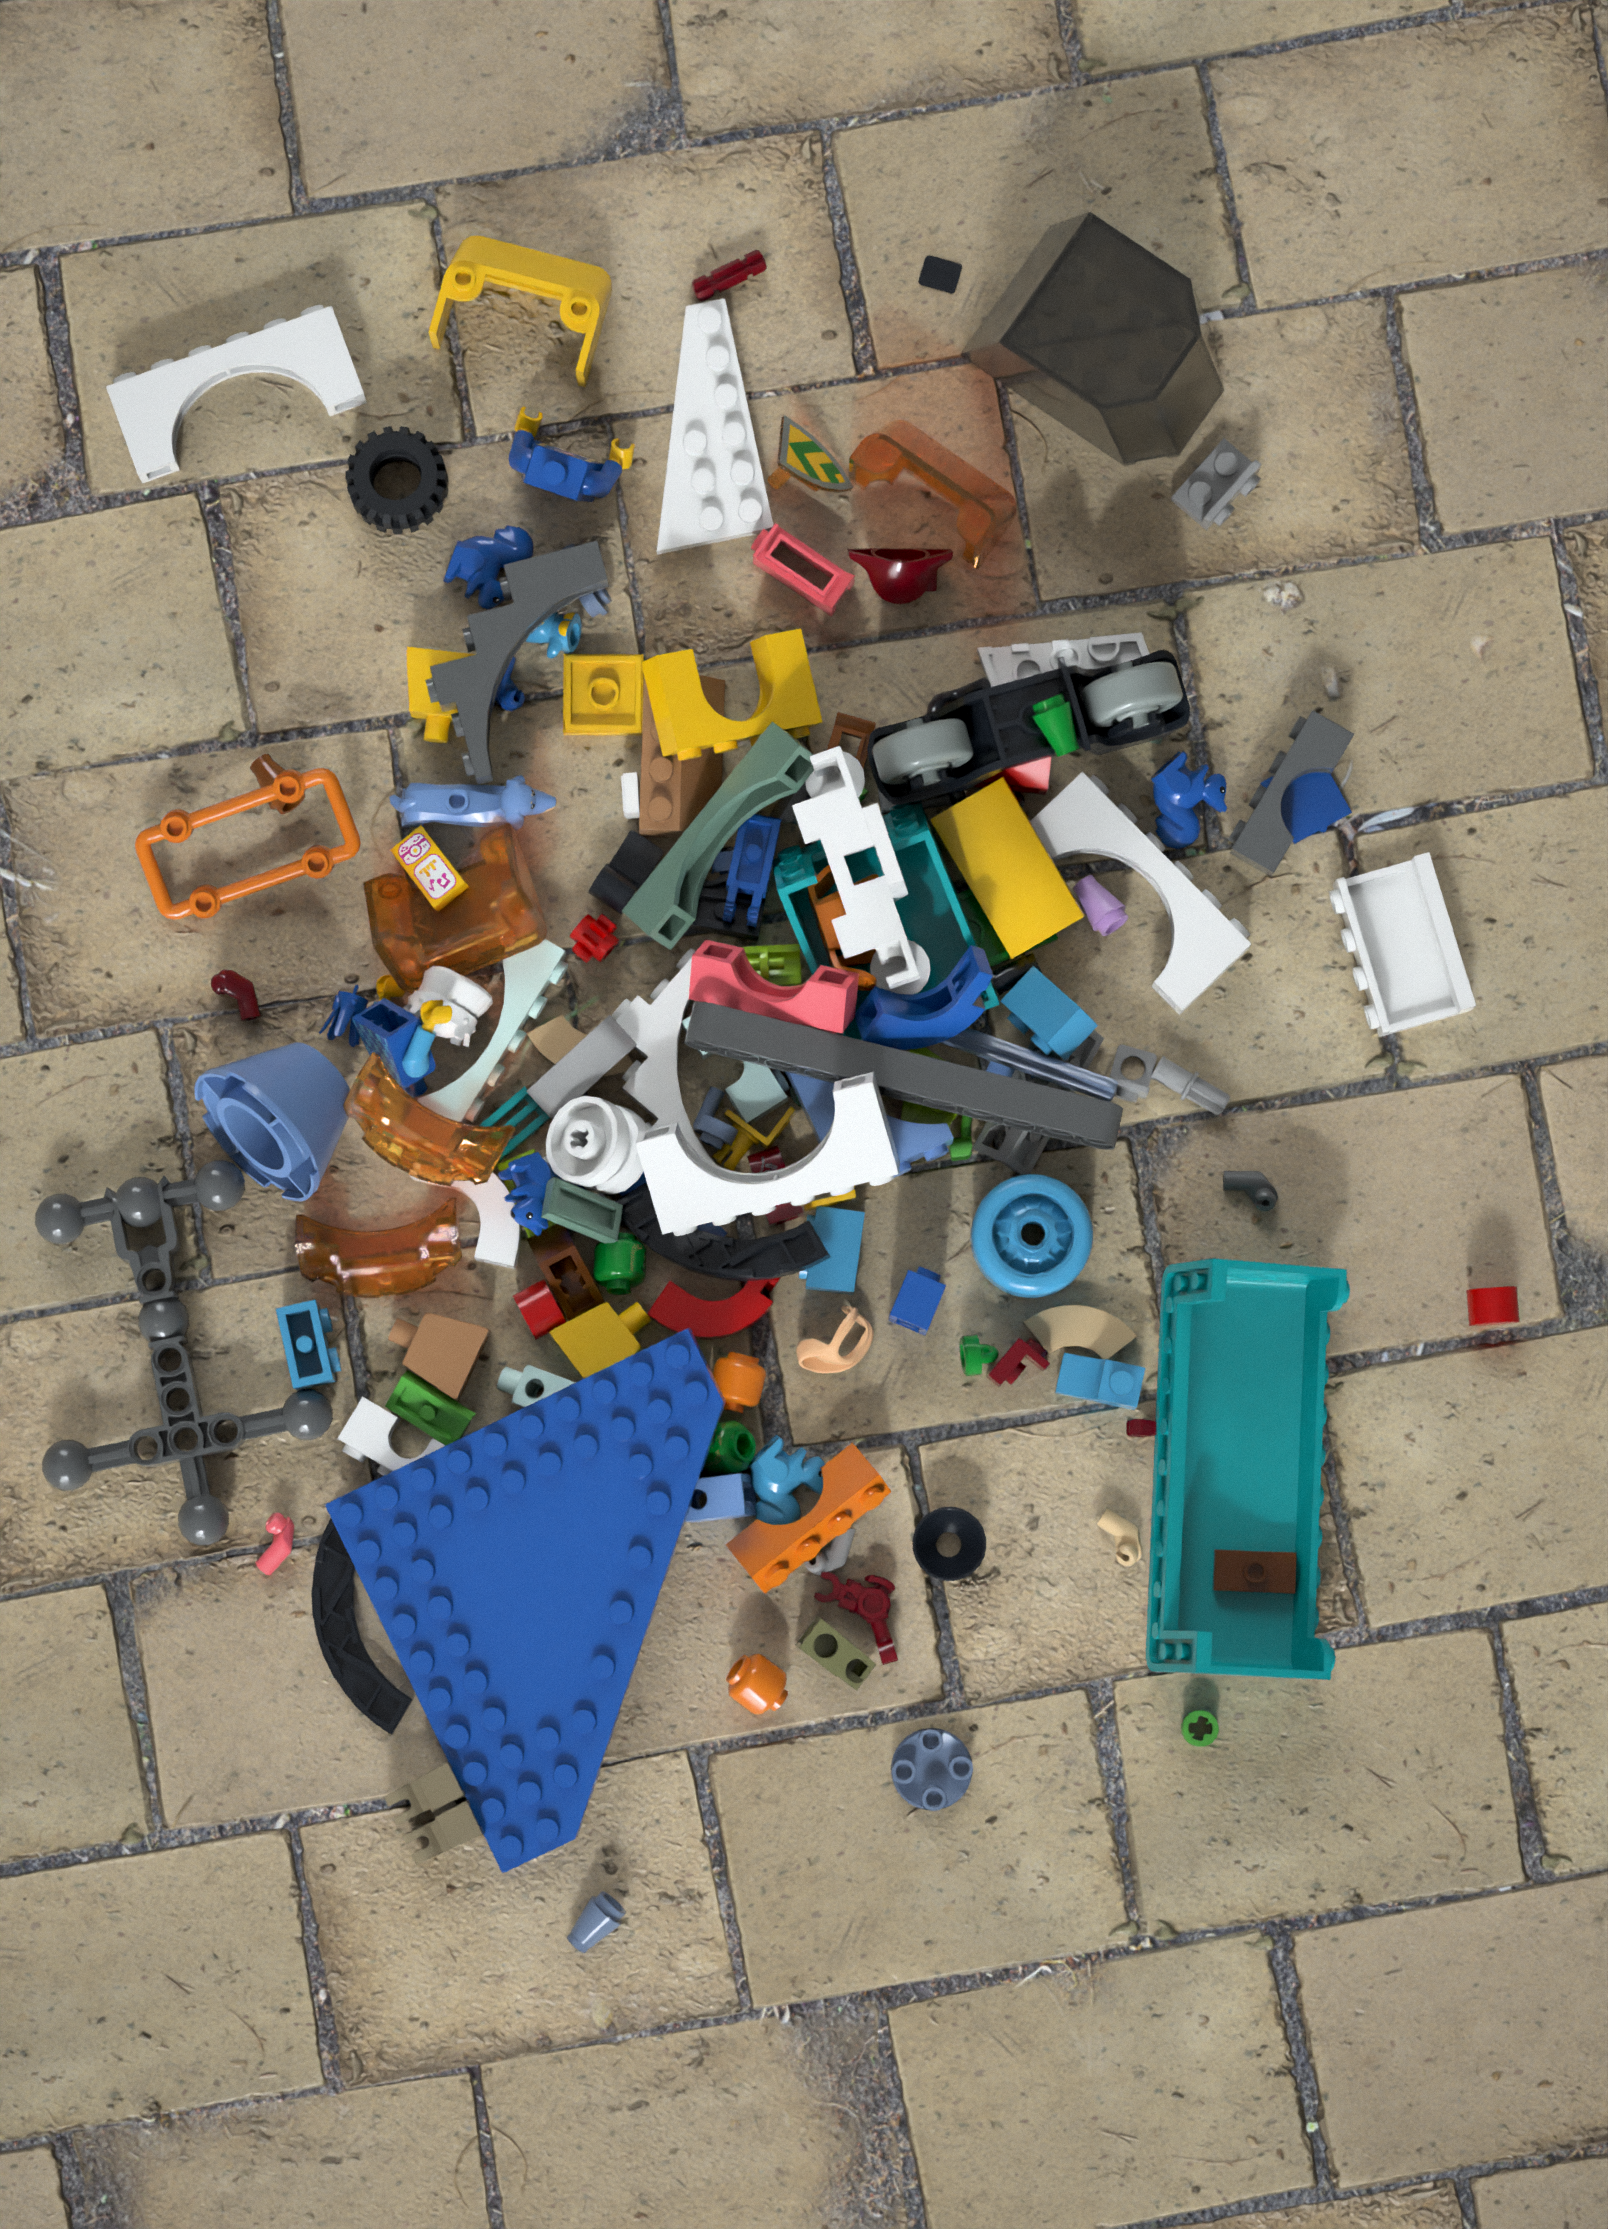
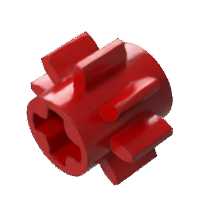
(594, 938)

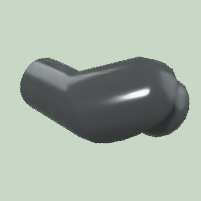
(1254, 1185)

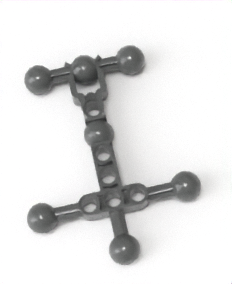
(164, 1325)

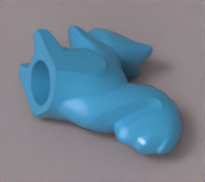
(777, 1476)

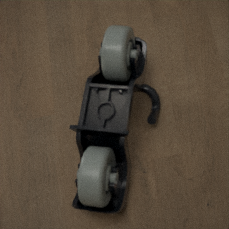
(991, 729)

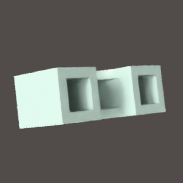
(756, 1091)

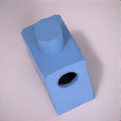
(726, 1498)

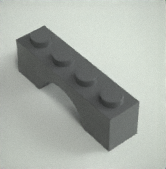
(1316, 749)

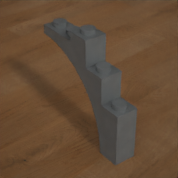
(471, 683)

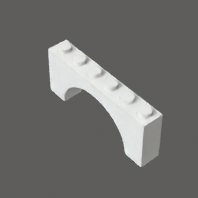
(156, 401)
(1201, 937)
(696, 1192)

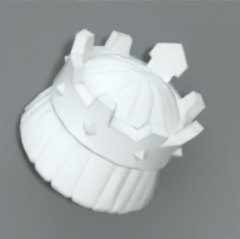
(457, 991)

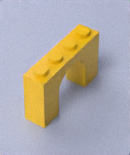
(690, 724)

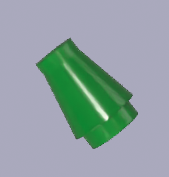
(1056, 723)

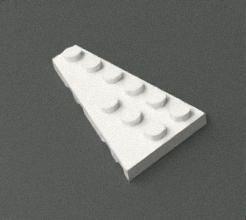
(713, 460)

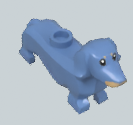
(471, 804)

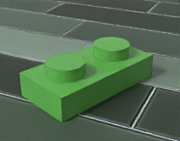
(429, 1409)

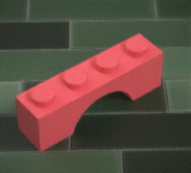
(727, 979)

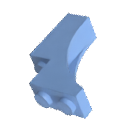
(910, 1138)

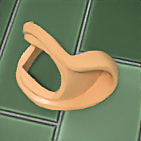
(824, 1357)

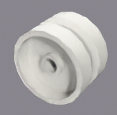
(595, 1145)

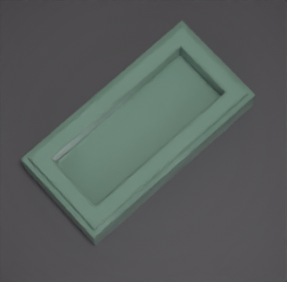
(582, 1210)

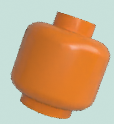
(739, 1380)
(757, 1683)

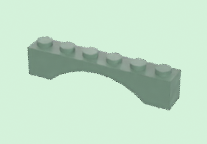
(670, 895)

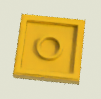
(603, 694)

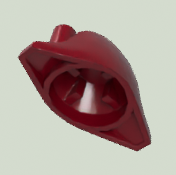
(901, 573)

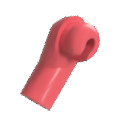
(281, 1544)

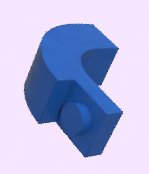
(929, 1016)

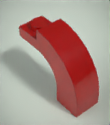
(712, 1319)

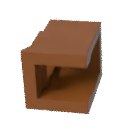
(853, 727)

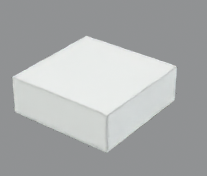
(630, 795)

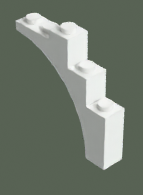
(657, 1035)

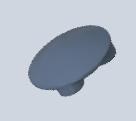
(931, 1769)

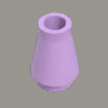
(1101, 907)

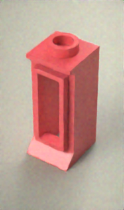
(825, 600)

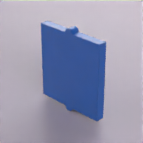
(1311, 804)

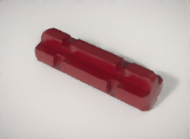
(729, 275)

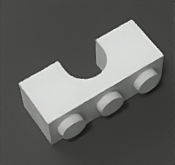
(370, 1434)

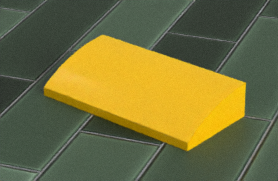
(1007, 867)

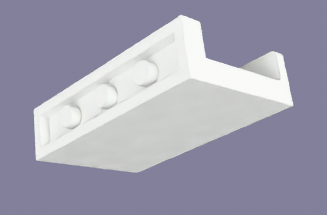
(1402, 946)

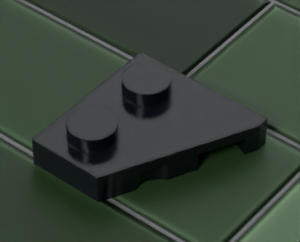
(711, 910)

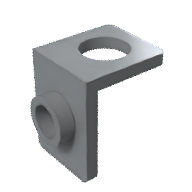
(1132, 1089)

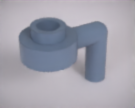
(711, 1129)

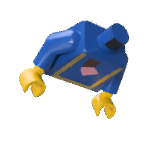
(563, 470)

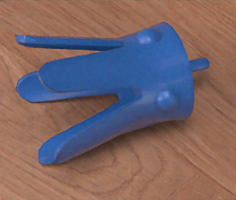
(345, 1007)

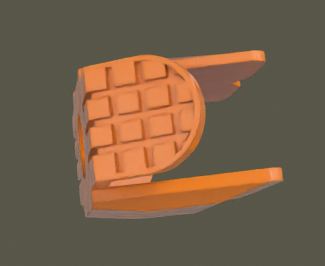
(831, 908)

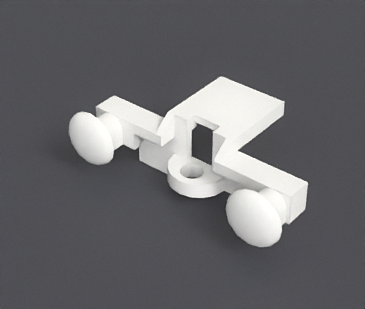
(870, 909)

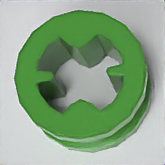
(1192, 1717)

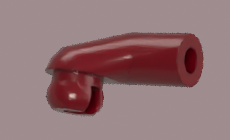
(239, 988)

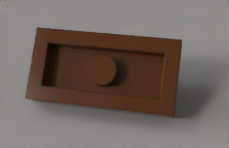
(1254, 1571)

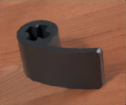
(626, 871)

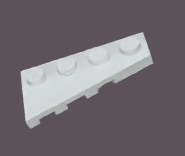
(1026, 659)

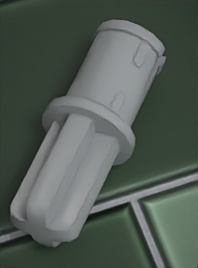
(1190, 1086)

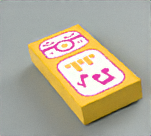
(429, 868)

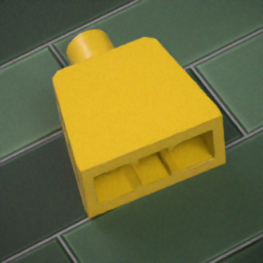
(420, 705)
(600, 1337)

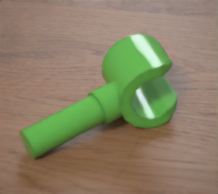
(962, 1146)

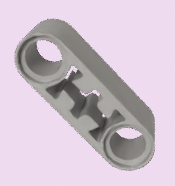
(582, 1066)

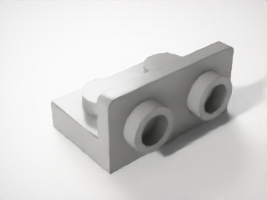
(1216, 484)

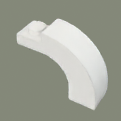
(499, 1232)

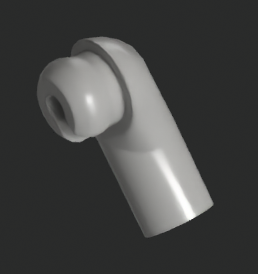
(832, 1555)

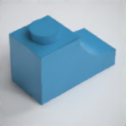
(1100, 1380)

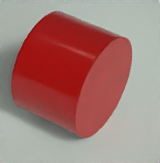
(1493, 1306)
(539, 1309)

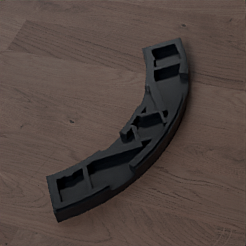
(720, 1255)
(341, 1639)

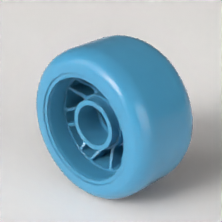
(1026, 1268)

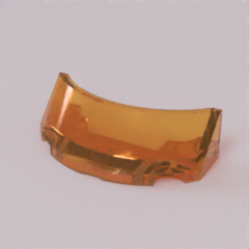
(417, 1137)
(381, 1260)

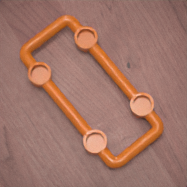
(288, 788)

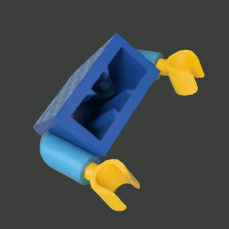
(400, 1036)

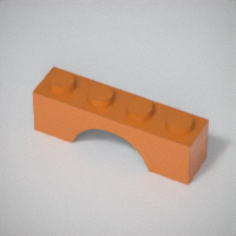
(775, 1551)

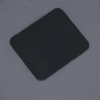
(940, 274)

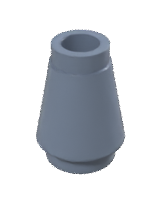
(596, 1921)

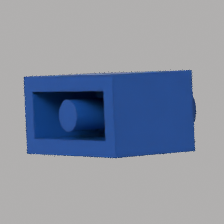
(917, 1300)

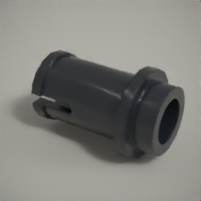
(1008, 975)

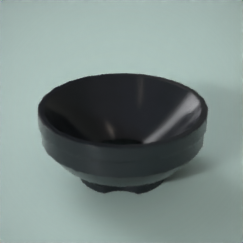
(954, 1521)

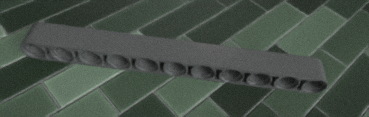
(905, 1075)

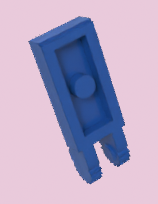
(751, 864)

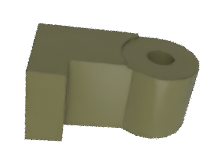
(835, 1653)

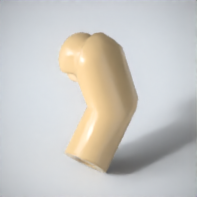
(1126, 1537)

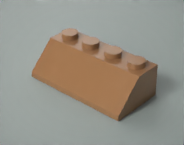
(675, 789)

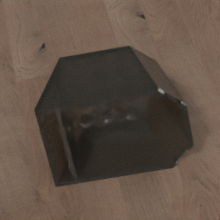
(1104, 342)

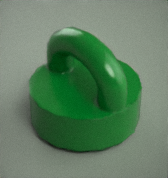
(975, 1354)

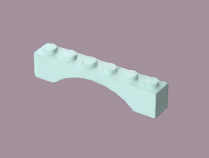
(525, 983)

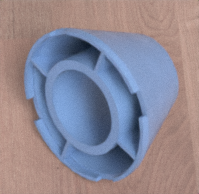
(277, 1115)

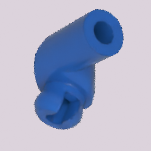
(508, 695)

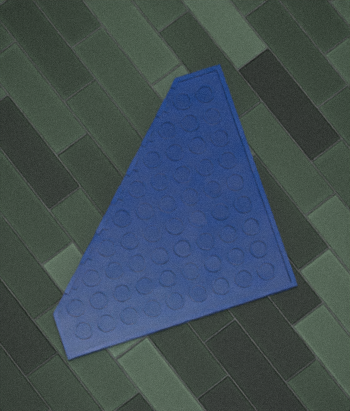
(530, 1575)

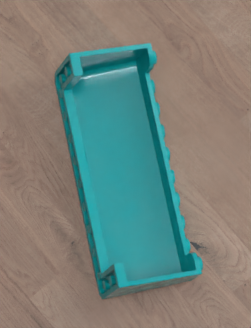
(1239, 1464)

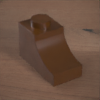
(565, 1271)

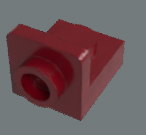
(1010, 1364)

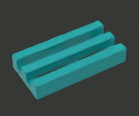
(518, 1118)

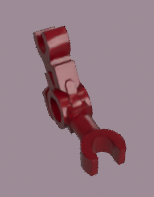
(869, 1603)

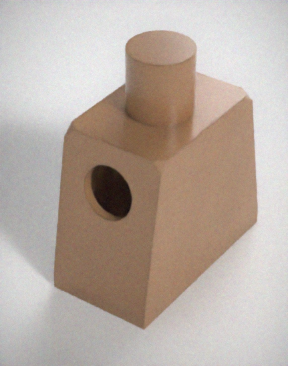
(441, 1350)

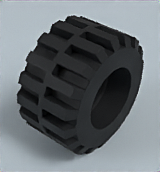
(388, 448)

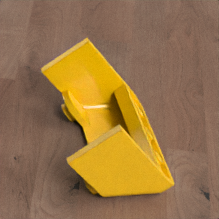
(578, 285)

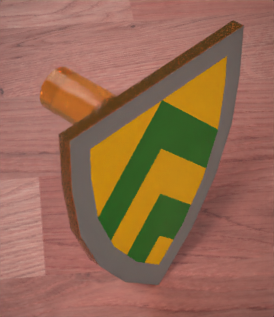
(807, 461)

